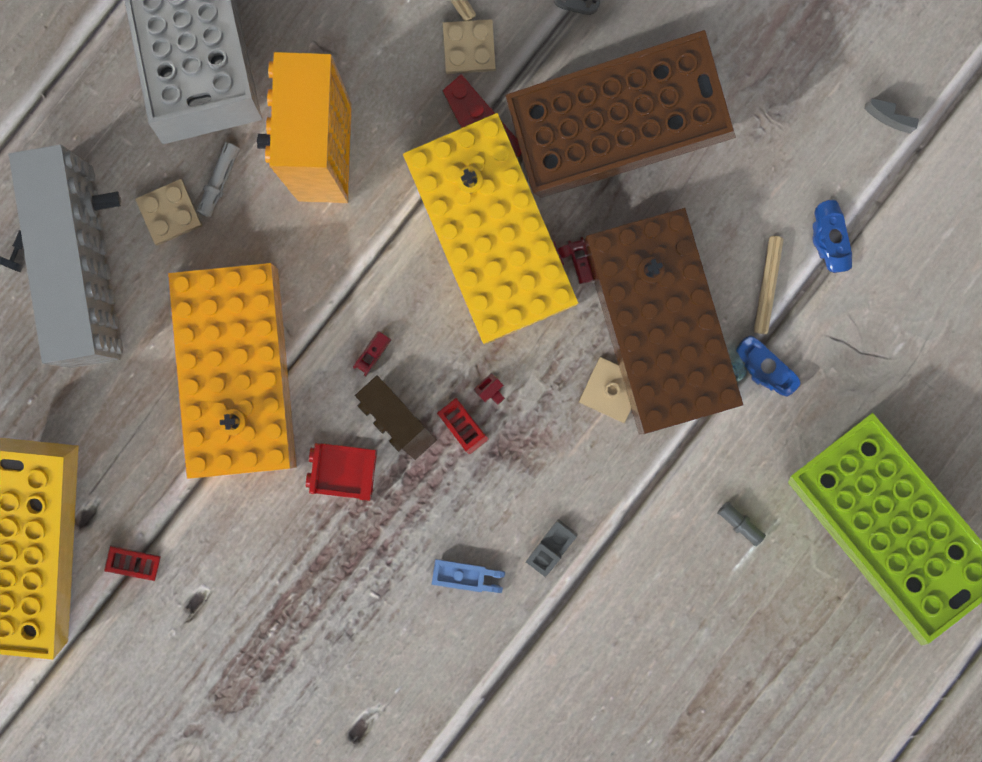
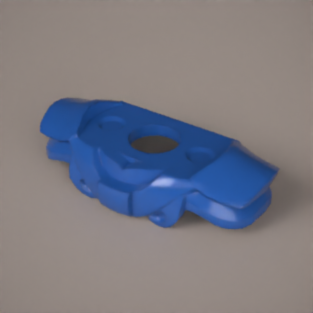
(836, 255)
(781, 380)

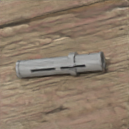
(214, 189)

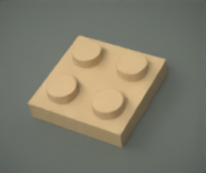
(469, 46)
(168, 212)

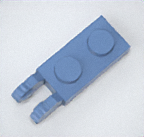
(464, 576)

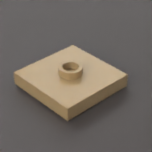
(607, 391)

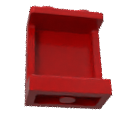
(342, 471)

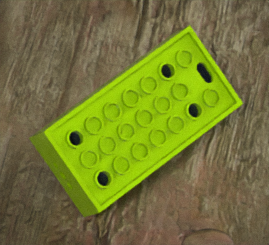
(895, 528)

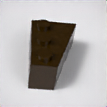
(394, 418)

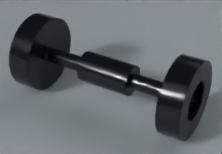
(9, 263)

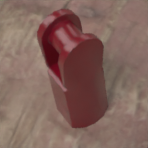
(581, 265)
(375, 349)

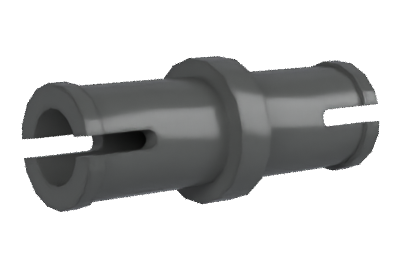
(741, 524)

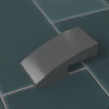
(885, 113)
(551, 548)

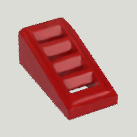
(476, 442)
(130, 571)

